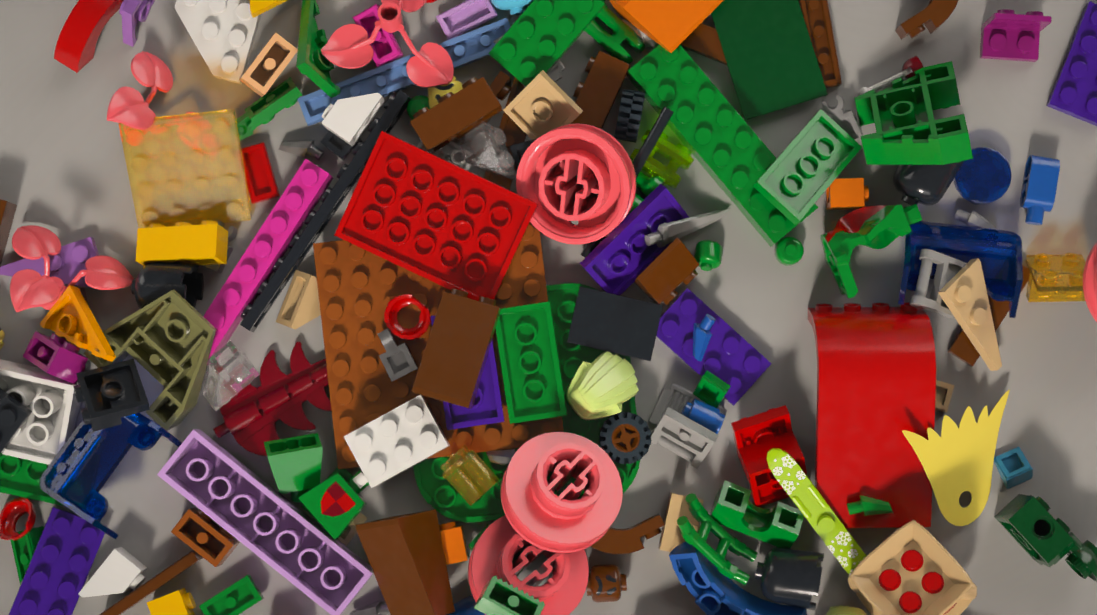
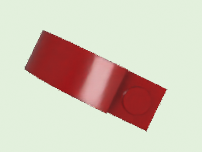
(81, 32)

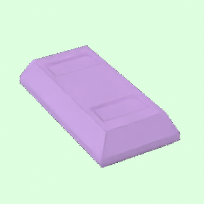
(465, 17)

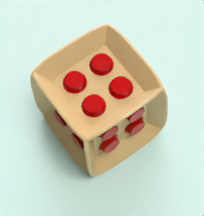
(912, 576)

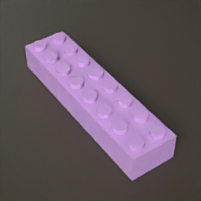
(266, 522)

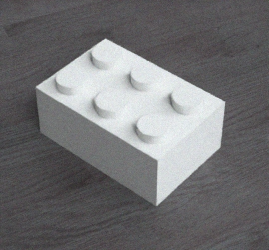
(396, 441)

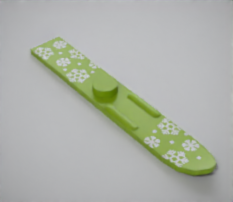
(815, 509)

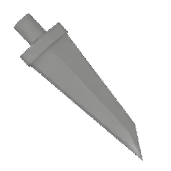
(670, 231)

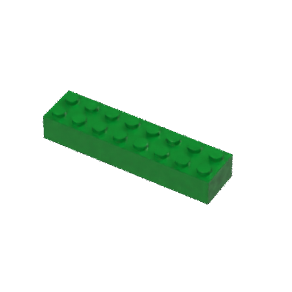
(713, 134)

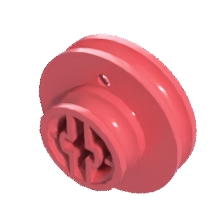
(549, 178)
(561, 521)
(494, 557)

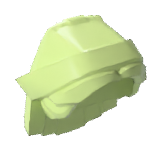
(602, 387)

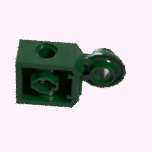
(1050, 539)

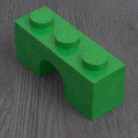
(774, 526)

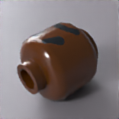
(606, 583)

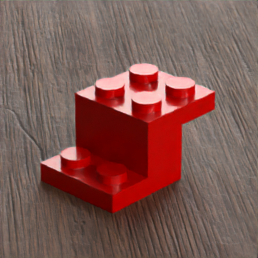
(753, 439)

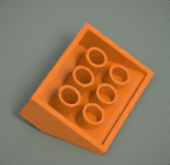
(665, 20)

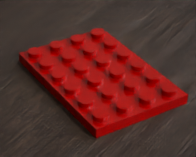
(435, 218)

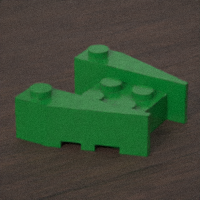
(907, 124)

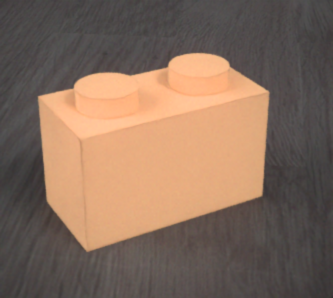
(268, 64)

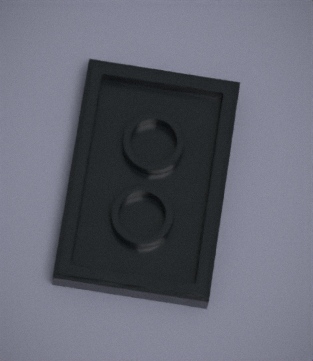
(615, 323)

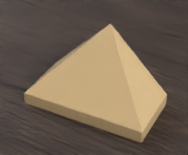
(300, 302)

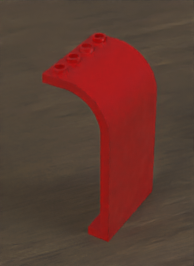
(870, 386)

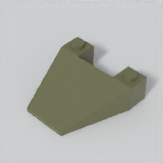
(172, 346)

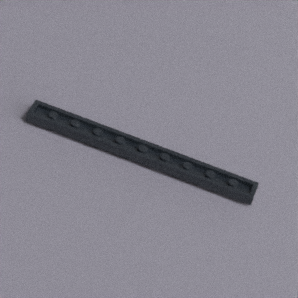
(317, 221)

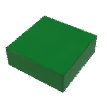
(711, 389)

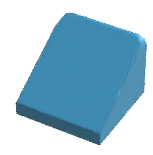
(1013, 467)

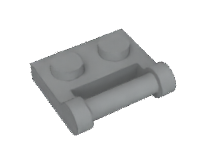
(946, 269)
(683, 437)

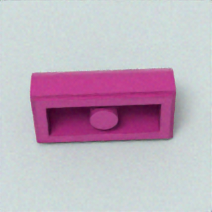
(385, 45)

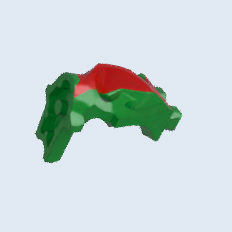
(865, 226)

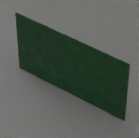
(768, 54)

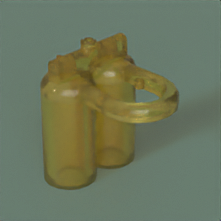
(468, 474)

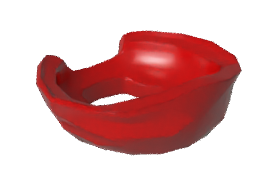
(392, 310)
(11, 513)

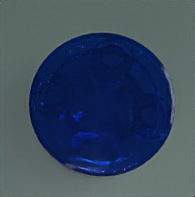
(983, 177)

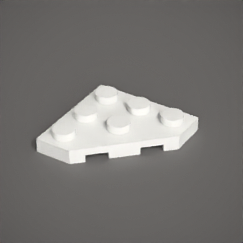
(222, 33)

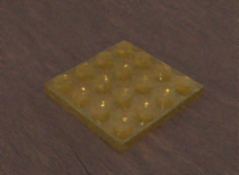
(187, 169)

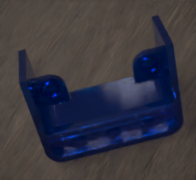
(996, 249)
(90, 460)

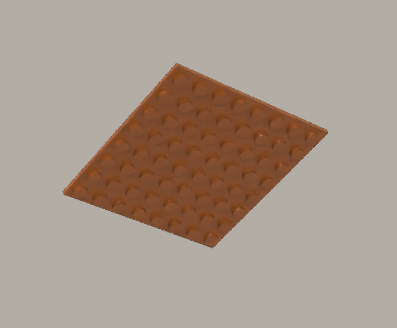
(353, 300)

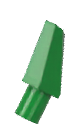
(869, 506)

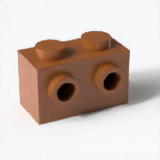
(205, 536)

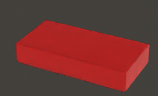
(259, 173)

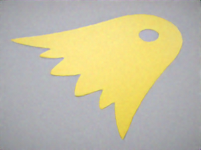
(961, 461)

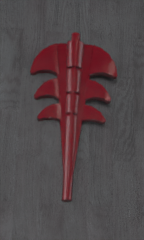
(254, 411)

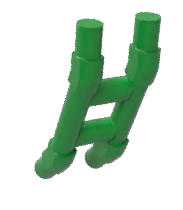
(725, 543)

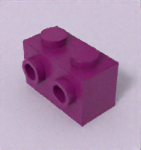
(55, 356)

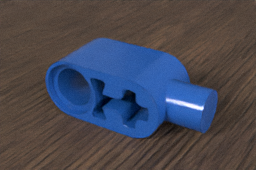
(1039, 187)

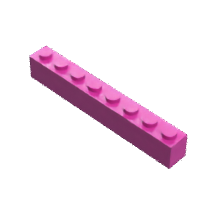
(265, 250)

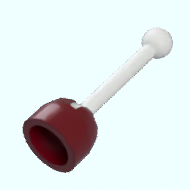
(907, 71)

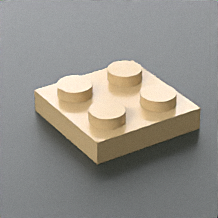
(542, 107)

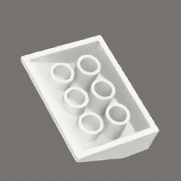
(52, 409)

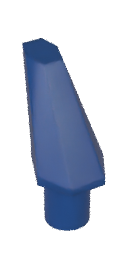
(702, 336)

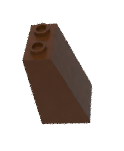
(457, 349)
(409, 563)

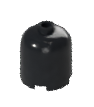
(924, 182)
(160, 278)
(790, 576)

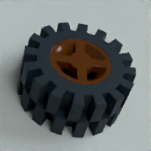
(629, 115)
(632, 436)

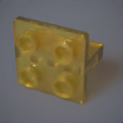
(1055, 277)

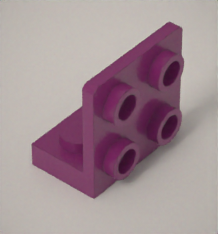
(1012, 35)

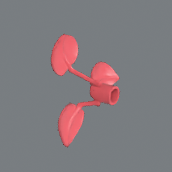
(351, 47)
(128, 104)
(32, 290)

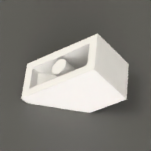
(351, 116)
(116, 575)

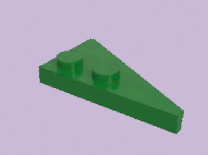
(309, 55)

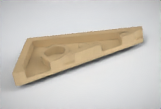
(969, 304)

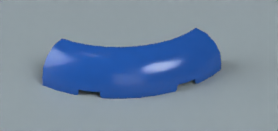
(716, 592)

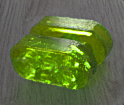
(677, 155)

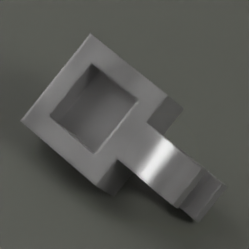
(396, 359)

